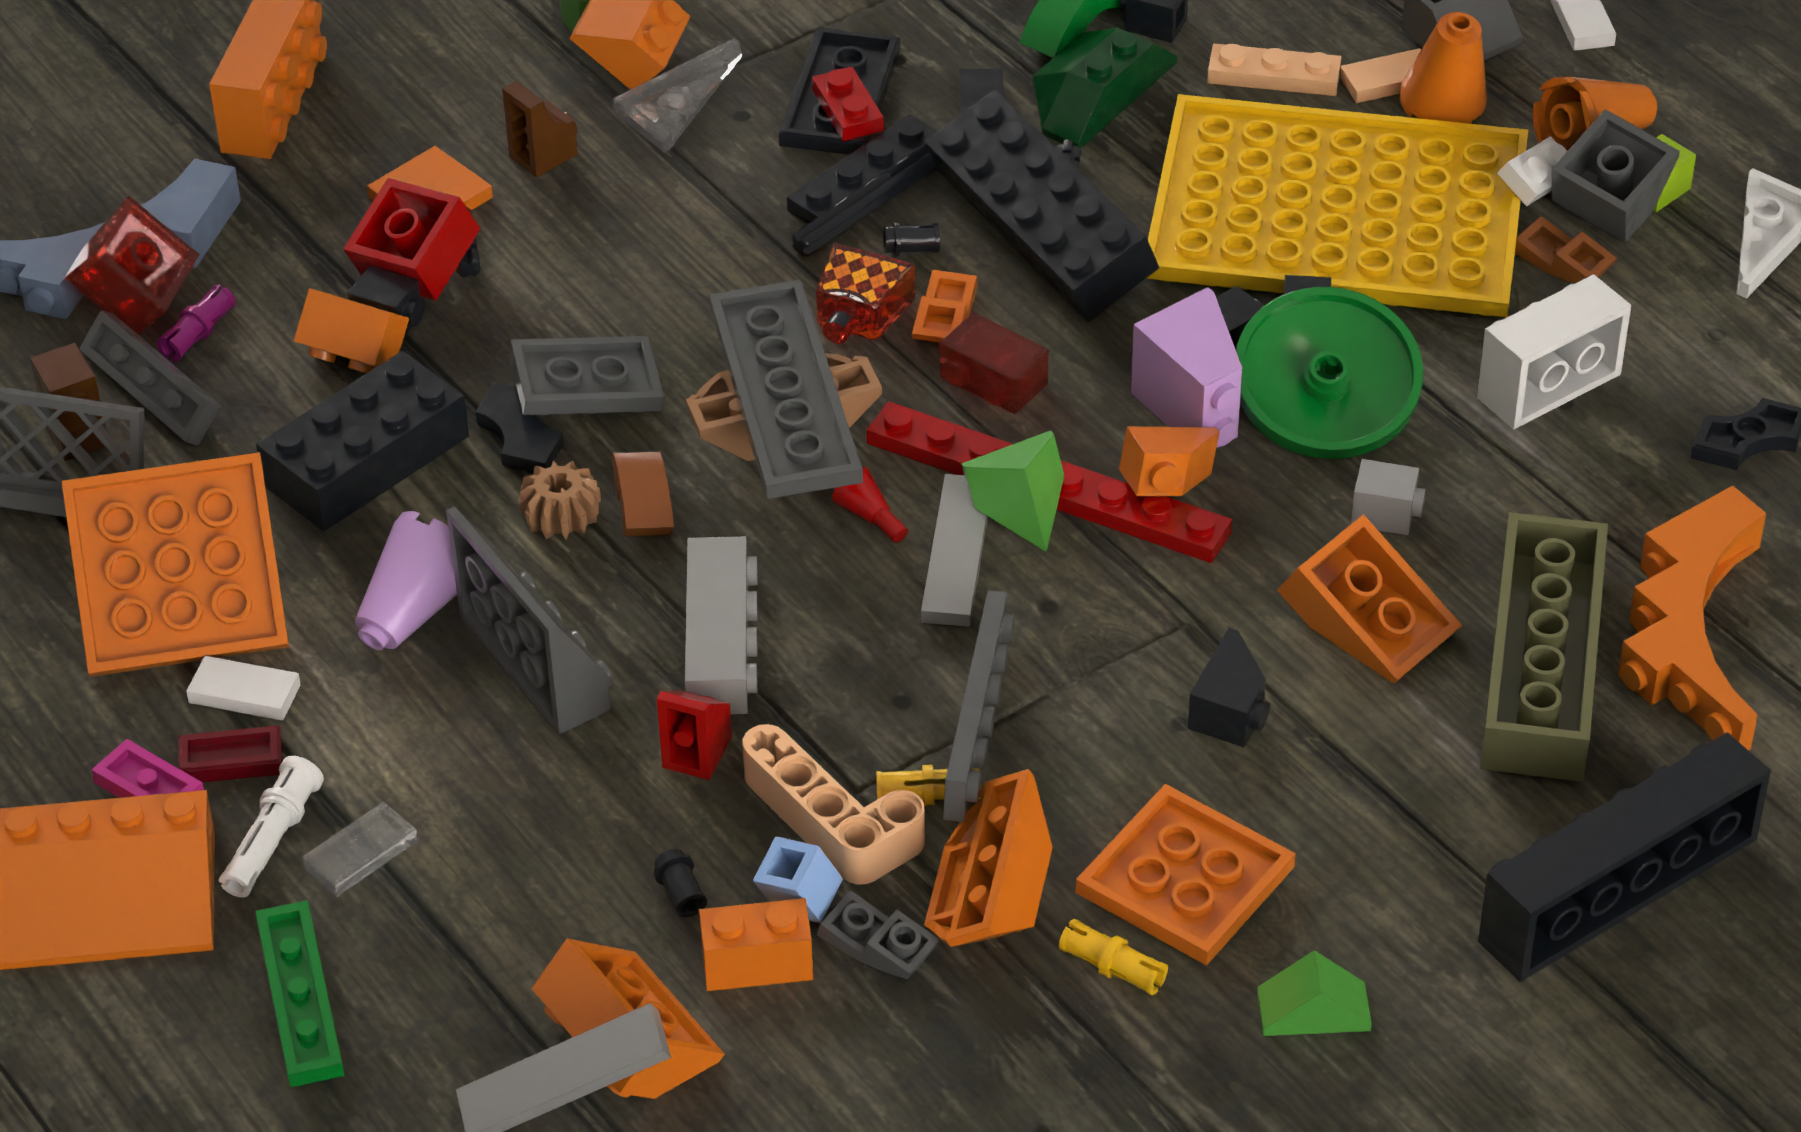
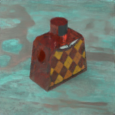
(862, 293)

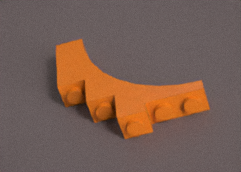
(1671, 650)

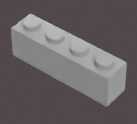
(718, 620)

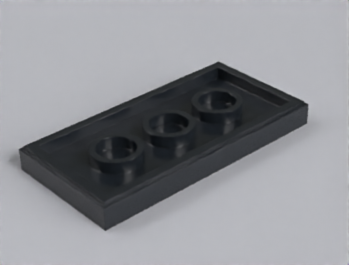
(832, 49)

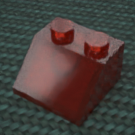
(132, 266)

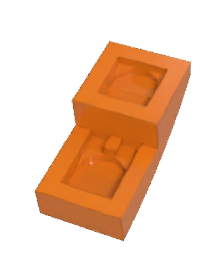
(945, 305)

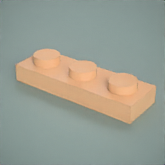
(1274, 69)

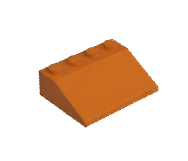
(106, 879)

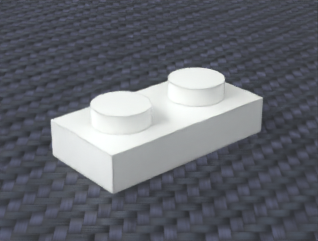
(1531, 171)

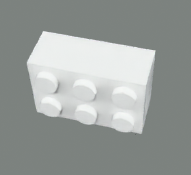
(1553, 351)

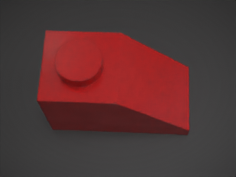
(692, 732)

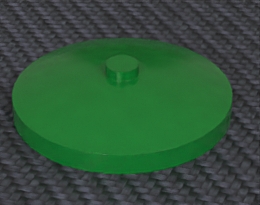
(1329, 372)

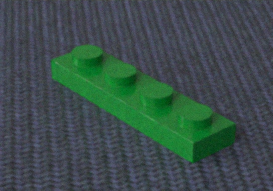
(299, 994)

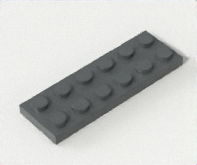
(785, 389)

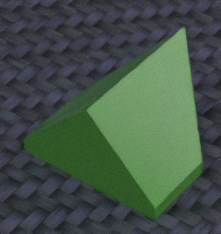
(1019, 486)

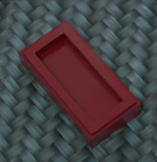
(231, 753)

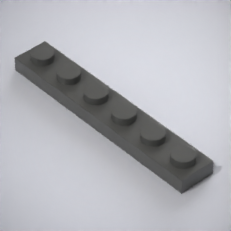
(976, 715)

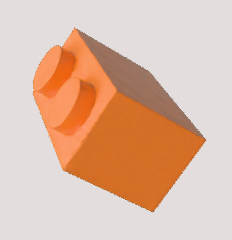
(349, 330)
(756, 944)

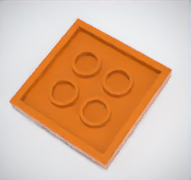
(1185, 874)

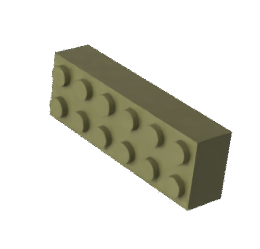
(1545, 647)

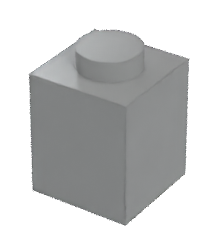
(1388, 496)

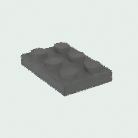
(586, 375)

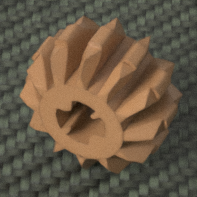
(559, 500)

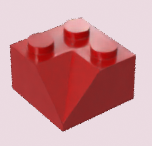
(413, 235)

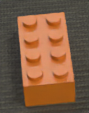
(266, 74)

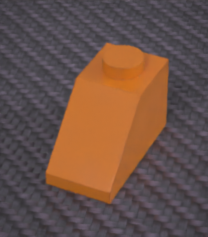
(1167, 458)

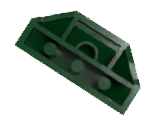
(1095, 82)

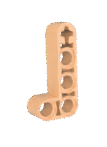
(855, 838)

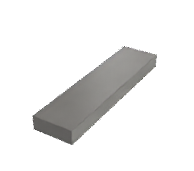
(954, 557)
(564, 1072)

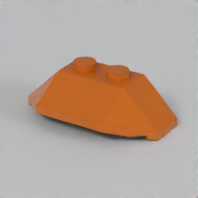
(993, 865)

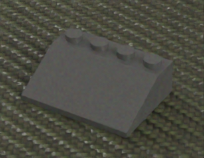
(525, 631)

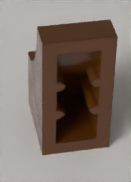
(537, 131)

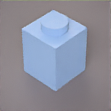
(798, 872)

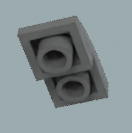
(883, 942)

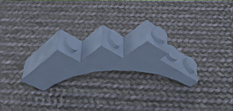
(191, 207)

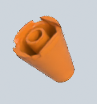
(1448, 73)
(1574, 103)

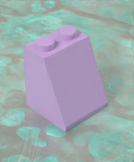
(1188, 366)

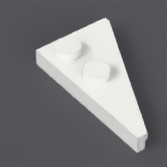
(1769, 228)

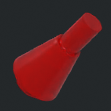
(869, 504)

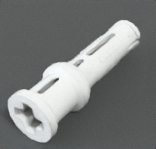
(280, 808)

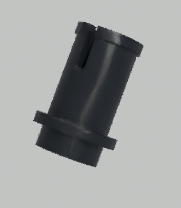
(911, 238)
(675, 872)

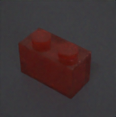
(994, 363)

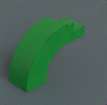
(1059, 22)

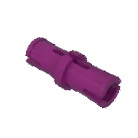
(196, 322)

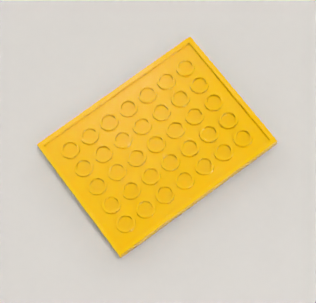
(1341, 195)

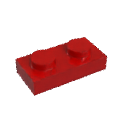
(847, 103)

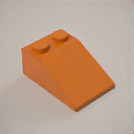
(1369, 602)

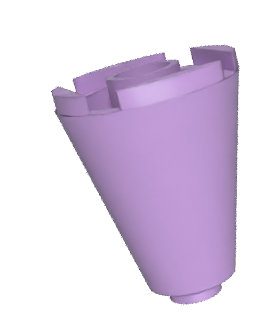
(408, 582)

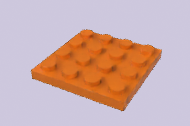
(174, 564)

